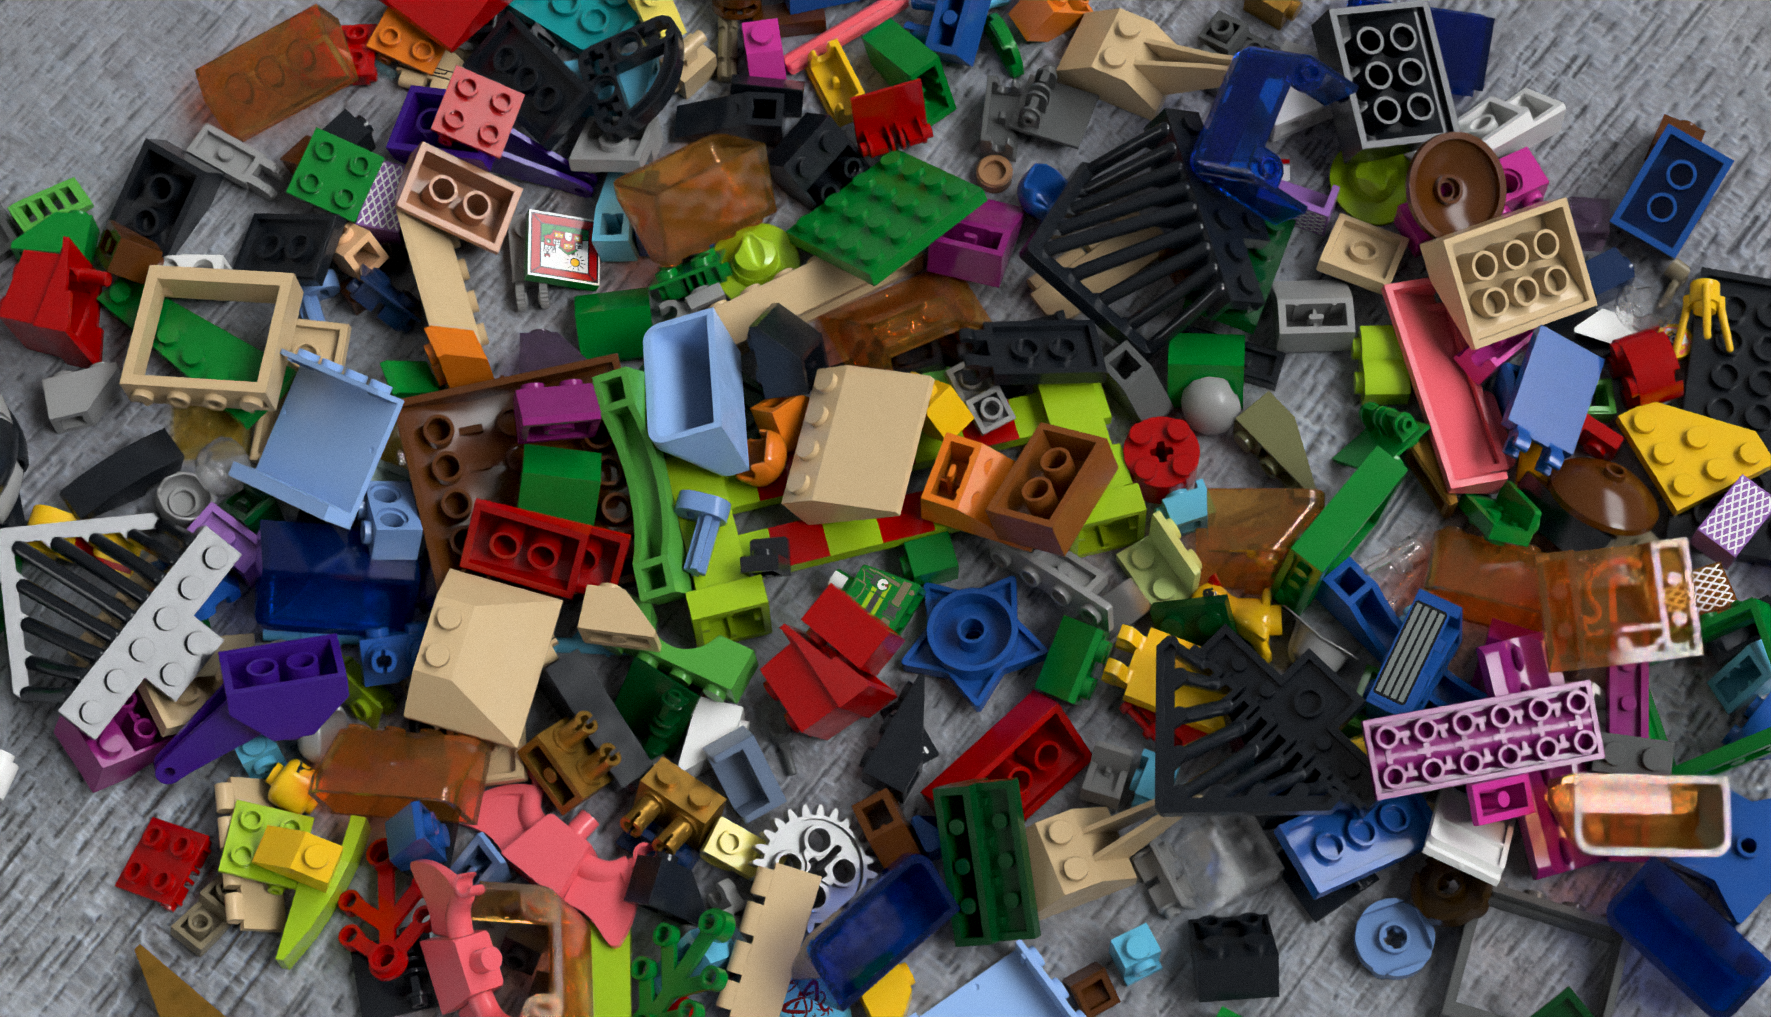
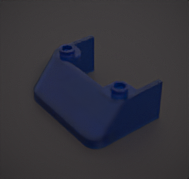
(1234, 136)

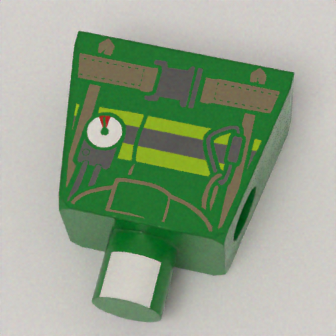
(882, 594)

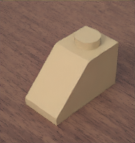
(615, 620)

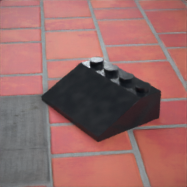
(1399, 74)

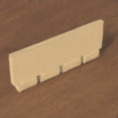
(1050, 300)
(252, 903)
(776, 940)

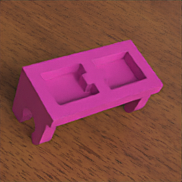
(1486, 361)

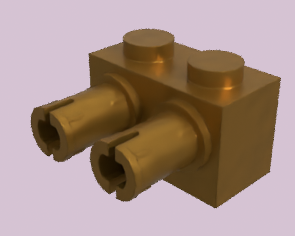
(566, 763)
(675, 803)

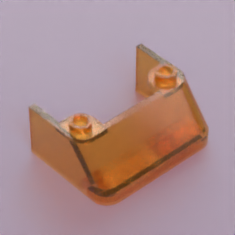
(1257, 526)
(568, 944)

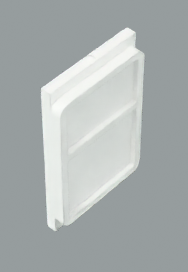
(1470, 848)

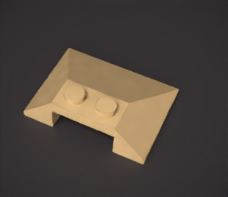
(481, 658)

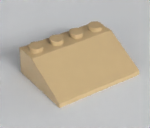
(1511, 272)
(857, 444)

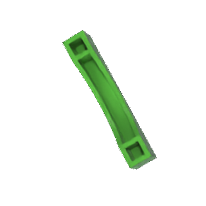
(657, 539)

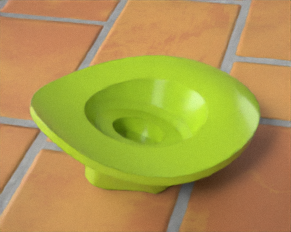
(1370, 188)
(756, 257)

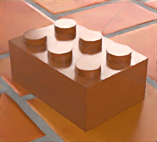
(1052, 489)

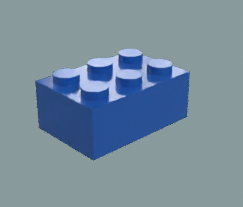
(1671, 191)

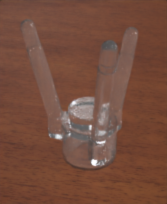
(1401, 558)

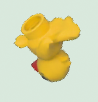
(1253, 617)

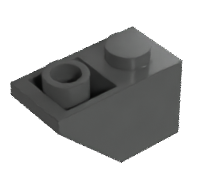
(1135, 384)

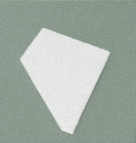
(1602, 326)

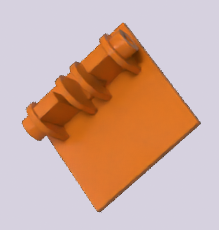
(402, 42)

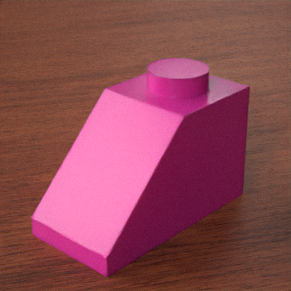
(763, 49)
(1500, 799)

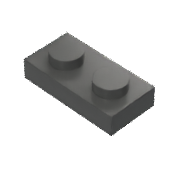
(1634, 755)

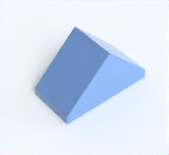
(483, 859)

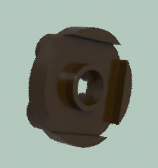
(1446, 909)

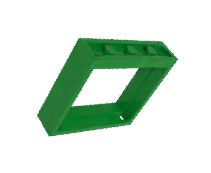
(1338, 529)
(1748, 748)

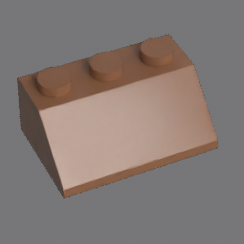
(457, 197)

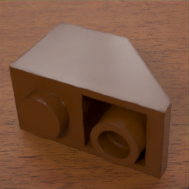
(885, 827)

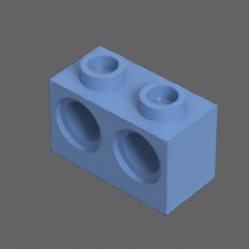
(390, 521)

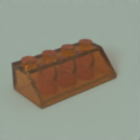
(277, 73)

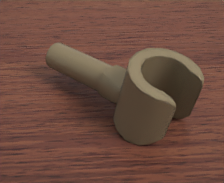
(1678, 274)

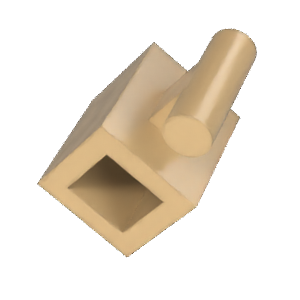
(698, 66)

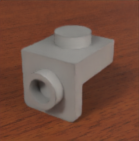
(1106, 775)

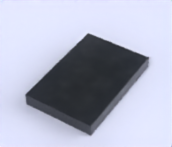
(291, 245)

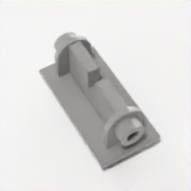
(1173, 889)

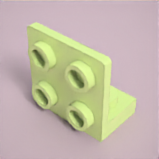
(1162, 563)

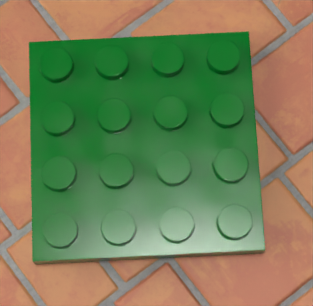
(886, 216)

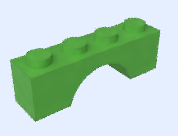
(718, 667)

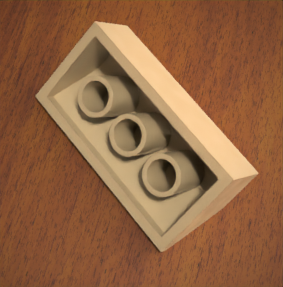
(440, 276)

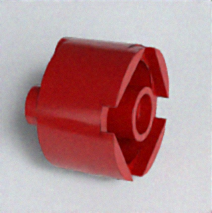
(1645, 368)
(1163, 439)

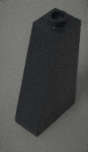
(574, 688)

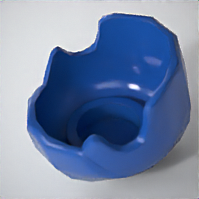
(1038, 189)

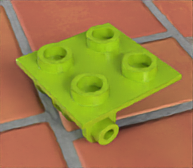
(244, 837)

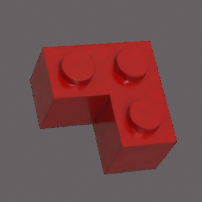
(857, 634)

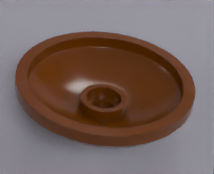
(1471, 182)
(1604, 496)

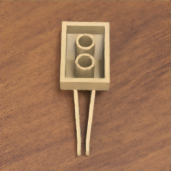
(1135, 62)
(1083, 857)

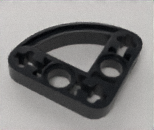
(614, 63)

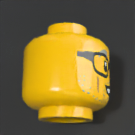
(291, 787)

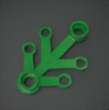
(714, 926)

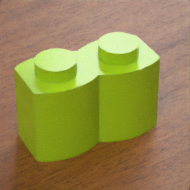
(1382, 368)

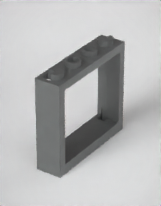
(1535, 906)

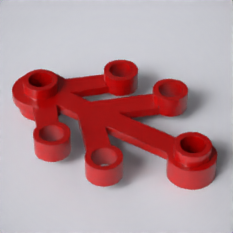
(385, 919)

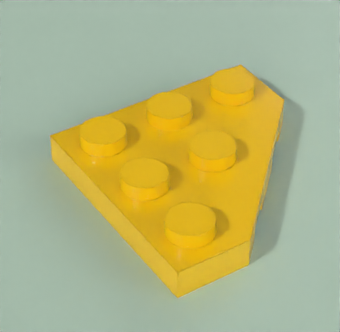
(1690, 453)

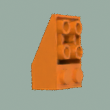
(963, 486)

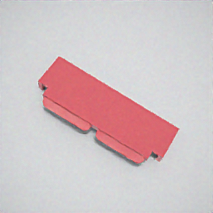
(1461, 415)

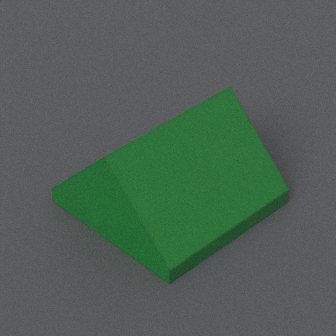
(613, 323)
(1202, 356)
(560, 482)

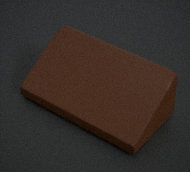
(796, 24)

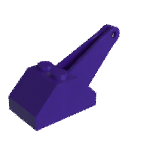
(520, 158)
(266, 690)

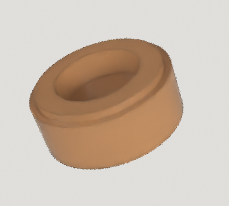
(994, 173)

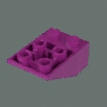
(979, 244)
(120, 750)

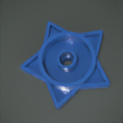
(976, 664)
(1736, 876)

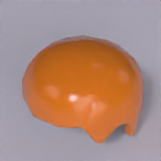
(766, 459)

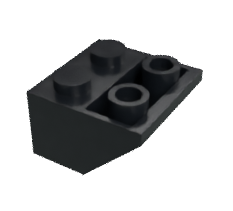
(815, 160)
(785, 352)
(1234, 957)

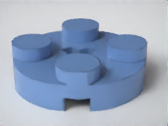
(1383, 959)

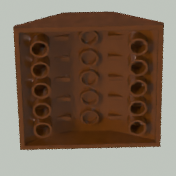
(467, 448)

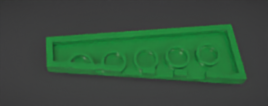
(193, 344)

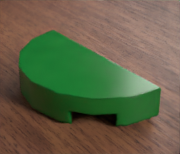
(1004, 44)

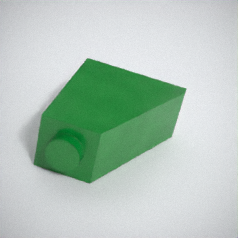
(904, 58)

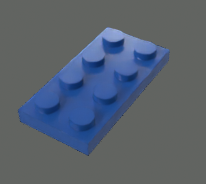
(1345, 848)

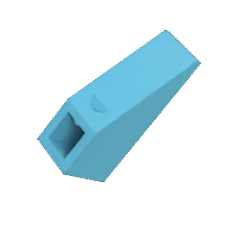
(612, 231)

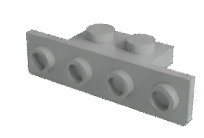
(1066, 579)

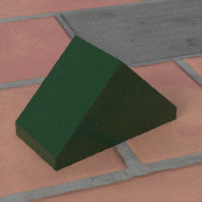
(251, 506)

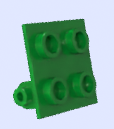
(335, 175)
(671, 282)
(1384, 427)

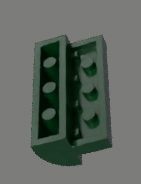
(987, 861)

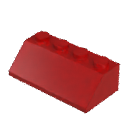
(1027, 743)

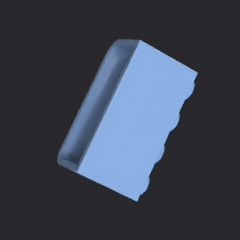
(696, 392)

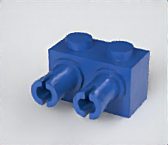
(953, 29)
(389, 655)

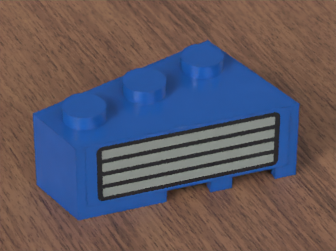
(1416, 658)

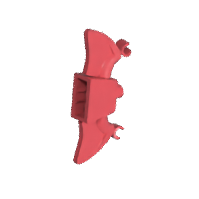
(560, 856)
(460, 959)

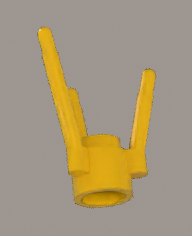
(1704, 300)

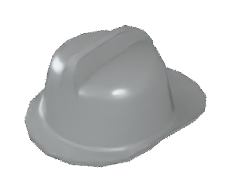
(1306, 637)

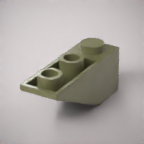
(1275, 440)

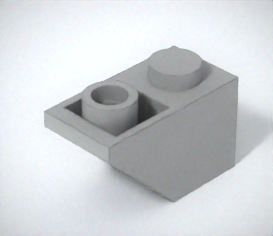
(81, 396)

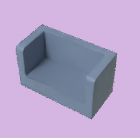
(744, 774)

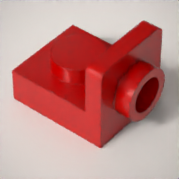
(1599, 439)

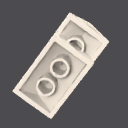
(1513, 123)

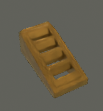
(1426, 469)

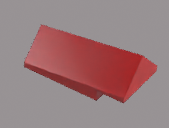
(542, 549)

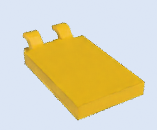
(1140, 676)

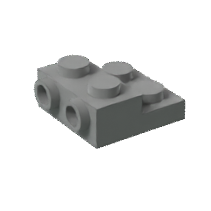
(600, 154)

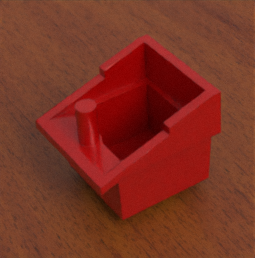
(56, 304)
(820, 688)

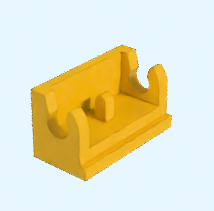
(834, 82)

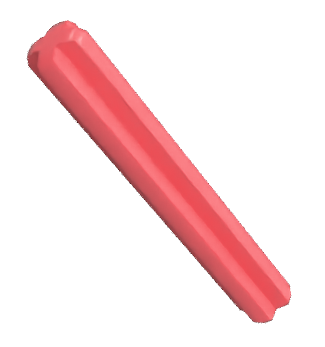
(844, 31)

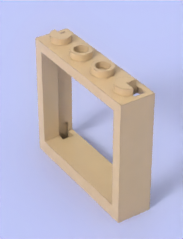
(222, 285)

